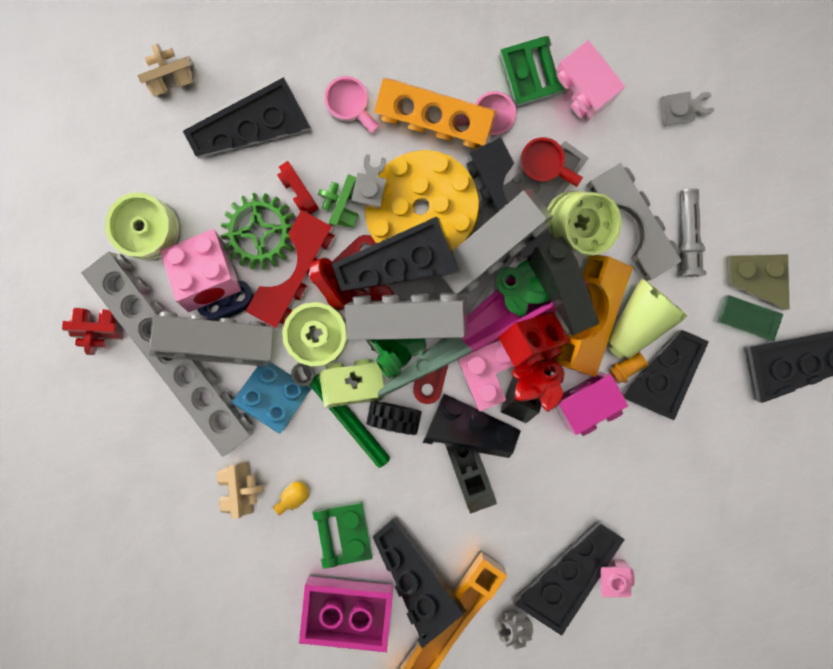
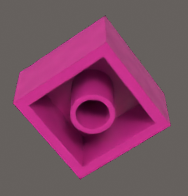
(591, 403)

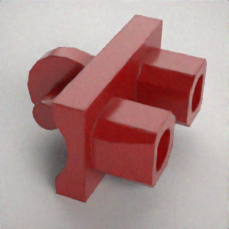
(91, 334)

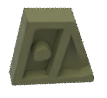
(762, 277)

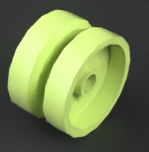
(125, 225)
(299, 334)

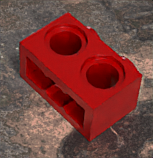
(534, 340)

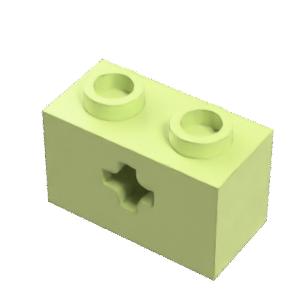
(338, 393)

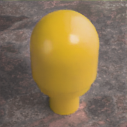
(292, 497)

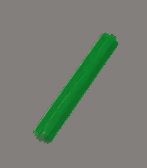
(355, 429)

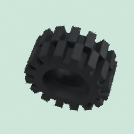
(393, 418)

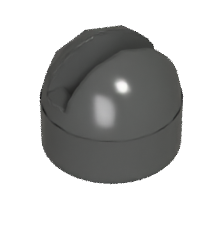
(308, 371)

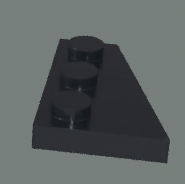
(668, 376)
(467, 427)

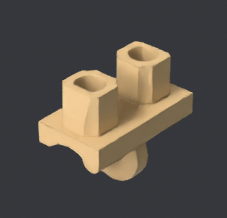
(154, 78)
(241, 490)

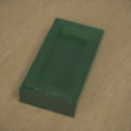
(750, 318)

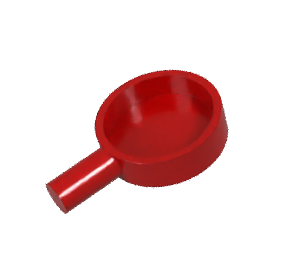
(544, 161)

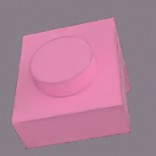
(617, 580)

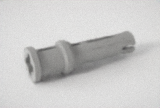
(692, 248)

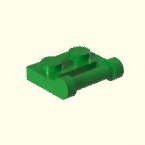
(523, 73)
(352, 533)

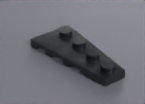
(250, 121)
(404, 257)
(567, 583)
(425, 593)

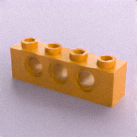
(394, 92)

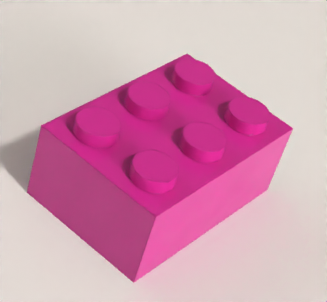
(346, 614)

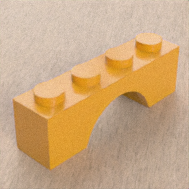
(606, 286)

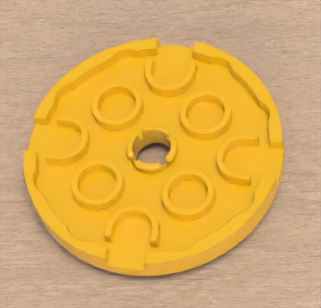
(429, 178)

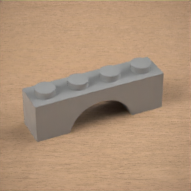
(654, 251)

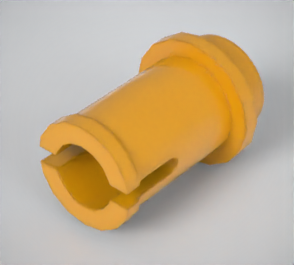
(627, 368)

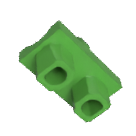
(340, 215)

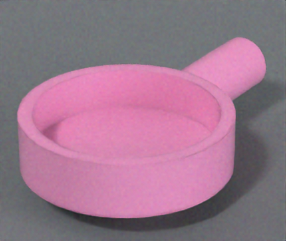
(348, 101)
(503, 104)

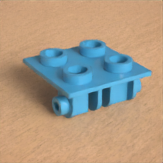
(271, 397)

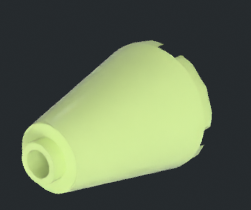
(643, 320)

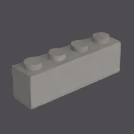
(497, 239)
(406, 317)
(210, 340)

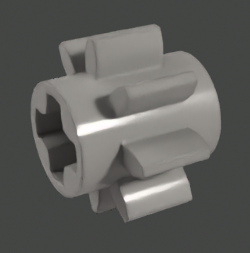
(515, 629)

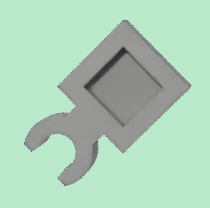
(681, 108)
(368, 186)

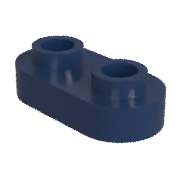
(229, 306)

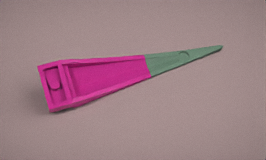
(483, 326)

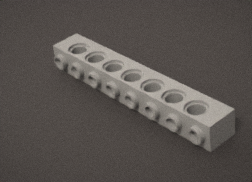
(101, 277)

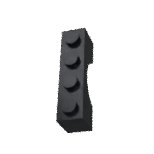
(491, 166)

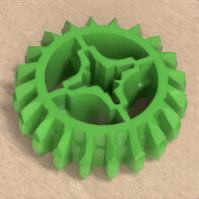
(260, 243)

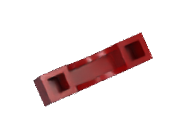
(275, 302)

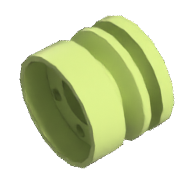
(585, 220)

